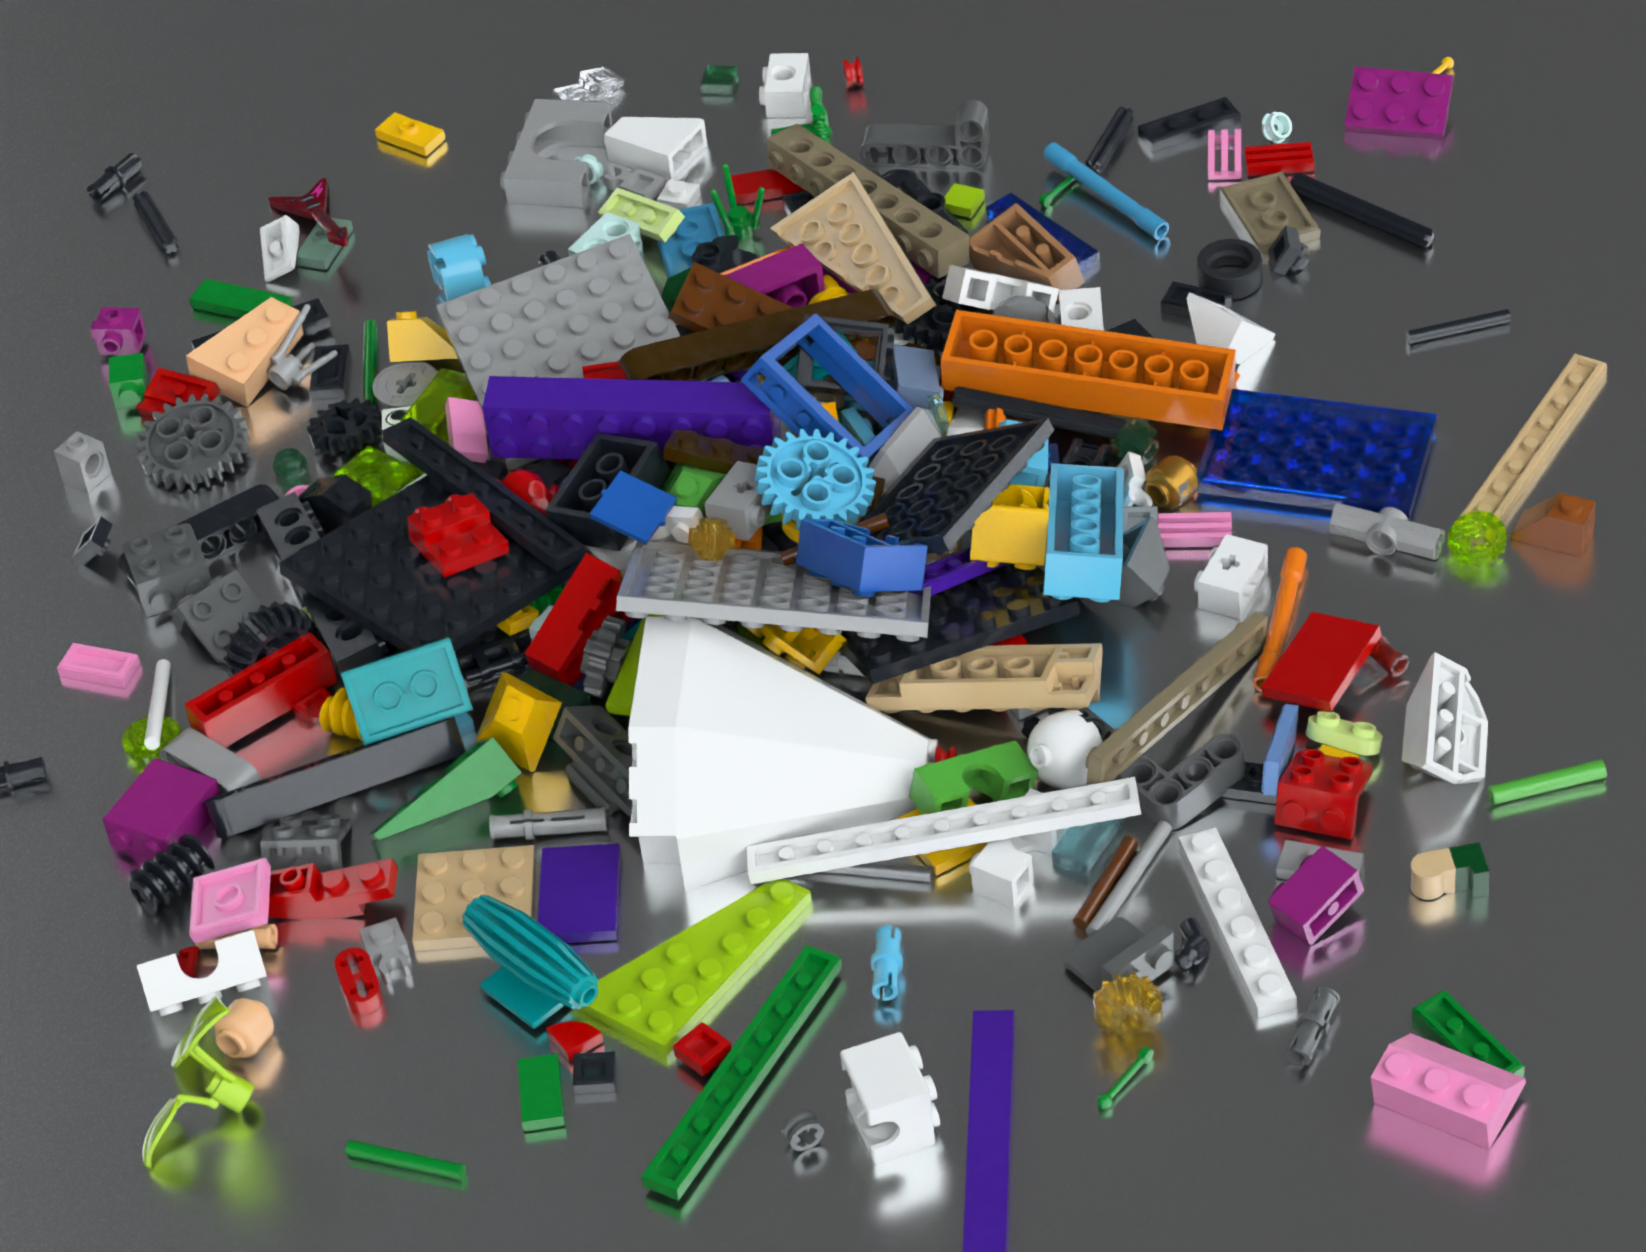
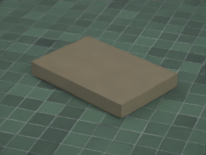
(1265, 207)

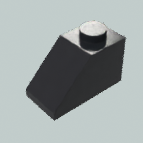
(337, 500)

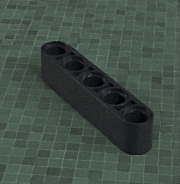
(225, 524)

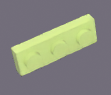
(654, 218)

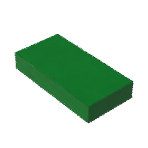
(540, 1092)

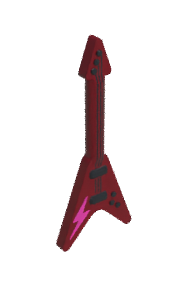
(313, 206)

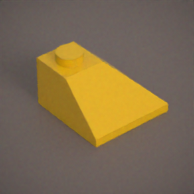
(417, 339)
(519, 720)

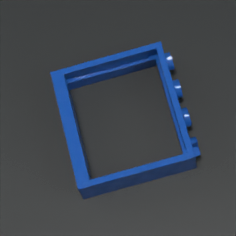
(802, 411)

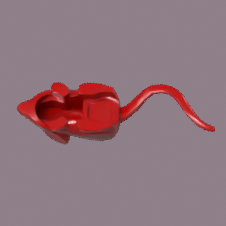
(530, 488)

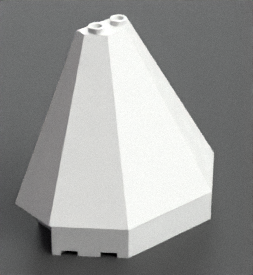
(751, 752)

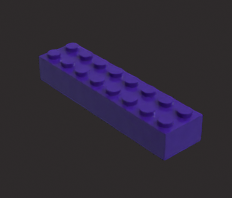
(564, 414)

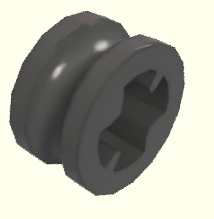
(802, 1130)

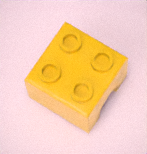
(1013, 528)

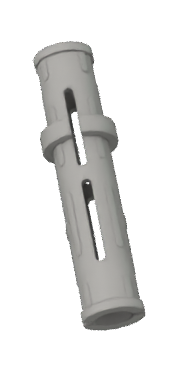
(547, 823)

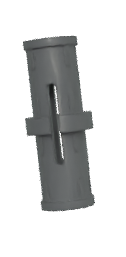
(1313, 1026)

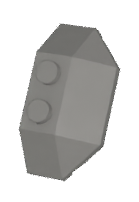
(905, 445)

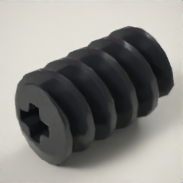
(168, 871)

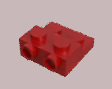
(456, 534)

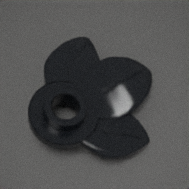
(722, 254)

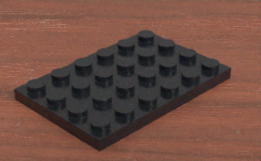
(956, 483)
(963, 620)

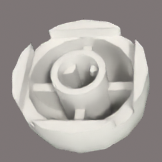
(1060, 748)

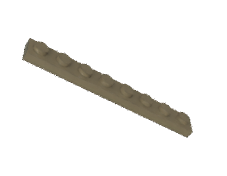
(1176, 700)

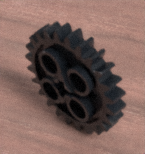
(935, 324)

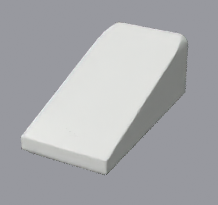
(279, 247)

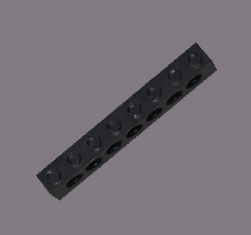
(290, 529)

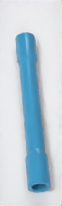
(1141, 216)

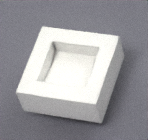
(679, 194)

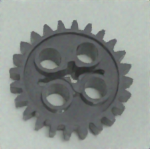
(193, 442)

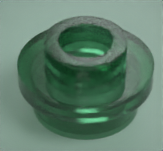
(289, 464)

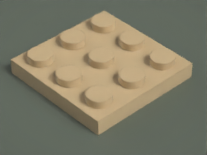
(454, 878)

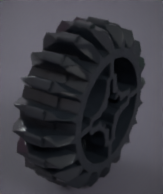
(264, 634)

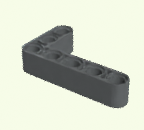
(1187, 787)

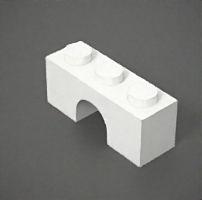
(989, 289)
(1005, 870)
(169, 986)

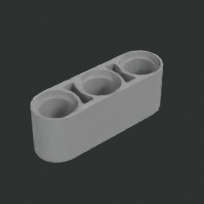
(207, 757)

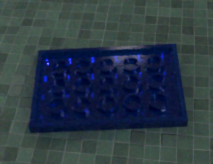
(1317, 453)

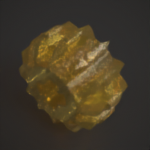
(1127, 1006)

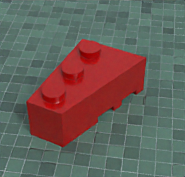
(577, 612)

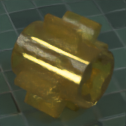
(711, 538)

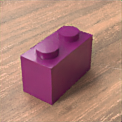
(1315, 895)

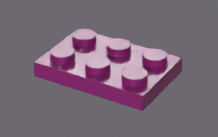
(1399, 103)

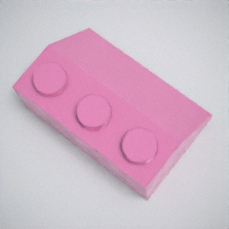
(1445, 1089)

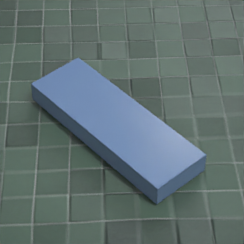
(1279, 749)

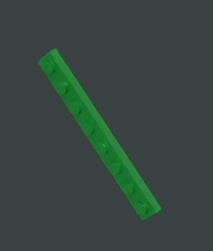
(741, 1073)

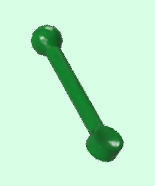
(1046, 199)
(1104, 1101)

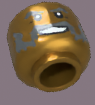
(1171, 482)

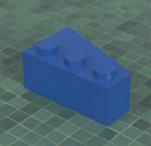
(859, 560)

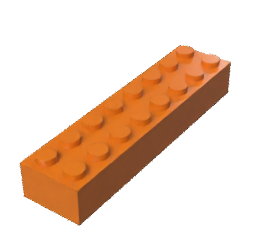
(1090, 369)

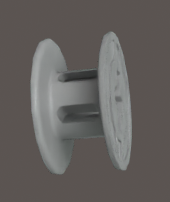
(402, 383)

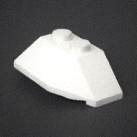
(1445, 724)

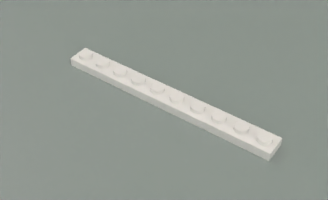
(943, 830)

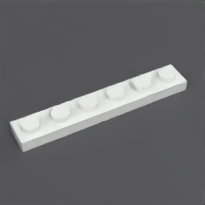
(1237, 923)

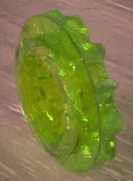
(1473, 525)
(134, 739)

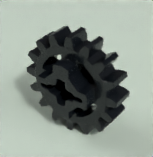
(345, 426)

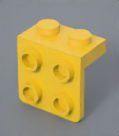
(807, 649)

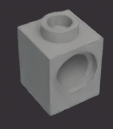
(82, 462)

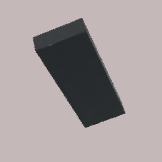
(1189, 124)

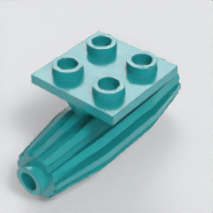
(537, 966)

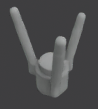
(288, 368)

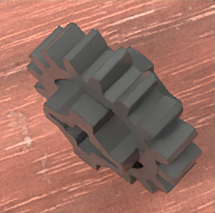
(604, 656)

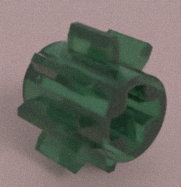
(1137, 440)

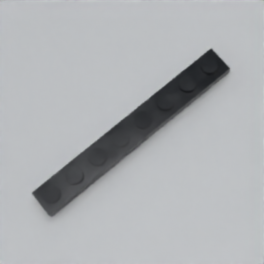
(506, 509)

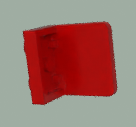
(1321, 793)

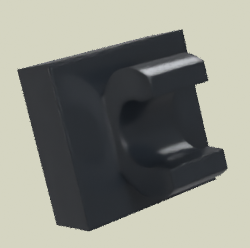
(1288, 251)

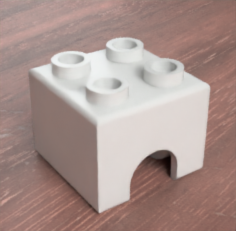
(890, 1097)

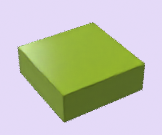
(964, 200)

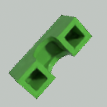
(996, 771)

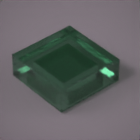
(719, 79)

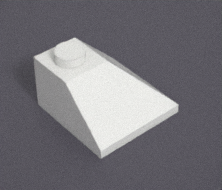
(1224, 328)

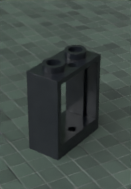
(884, 347)

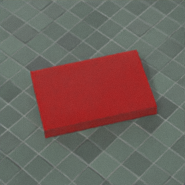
(1321, 661)

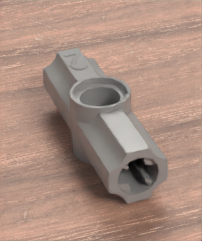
(1387, 531)

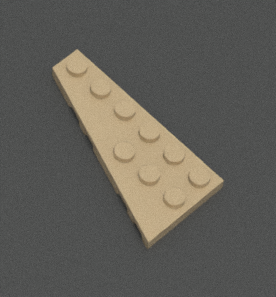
(857, 246)

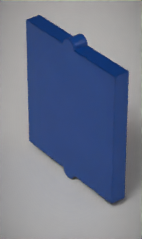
(633, 507)

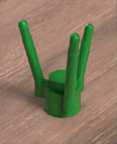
(739, 219)

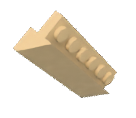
(998, 680)

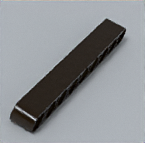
(744, 342)

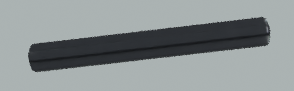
(1363, 210)
(1030, 411)

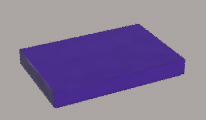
(580, 892)

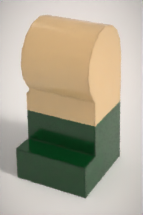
(1450, 872)

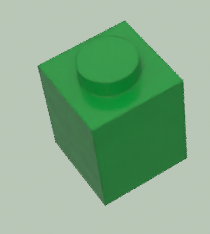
(128, 379)

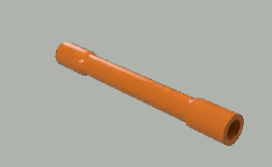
(1290, 577)

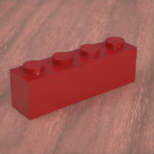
(262, 691)

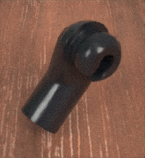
(1194, 947)

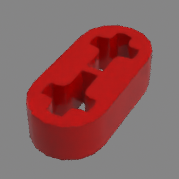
(351, 983)

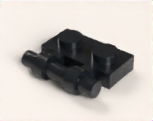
(489, 646)

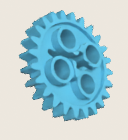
(814, 479)

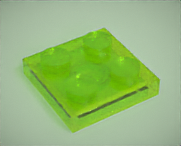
(379, 473)

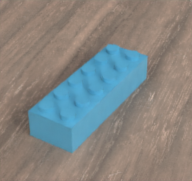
(1084, 532)

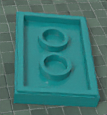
(406, 691)

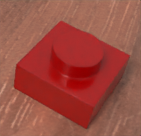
(702, 1049)

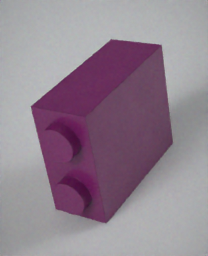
(160, 809)

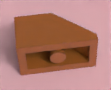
(1558, 524)

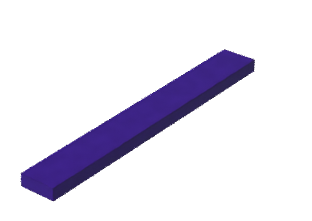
(989, 1132)

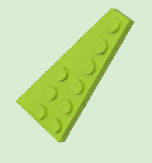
(680, 980)

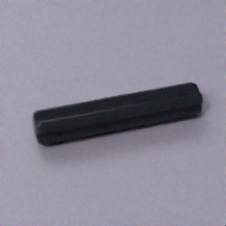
(1109, 140)
(155, 222)

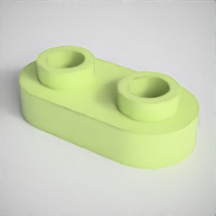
(1352, 737)

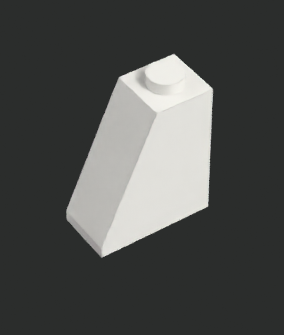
(656, 143)

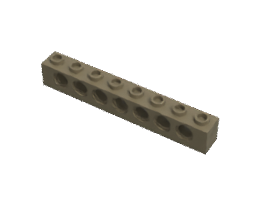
(918, 230)

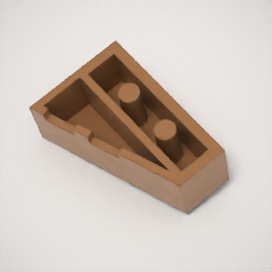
(1024, 250)

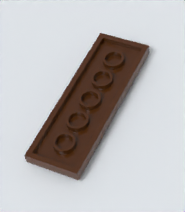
(716, 301)

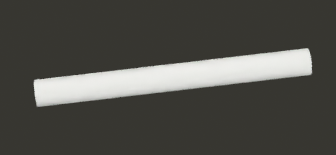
(157, 704)

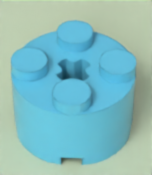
(457, 266)

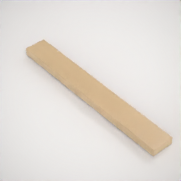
(1537, 439)

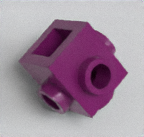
(118, 331)

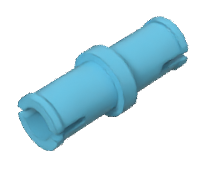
(886, 962)

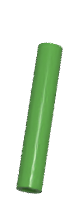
(1547, 782)

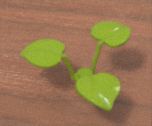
(222, 1085)

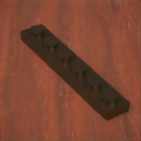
(722, 454)

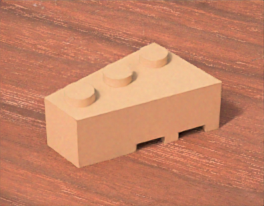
(242, 352)

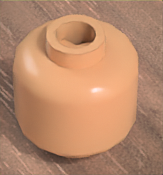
(244, 1028)

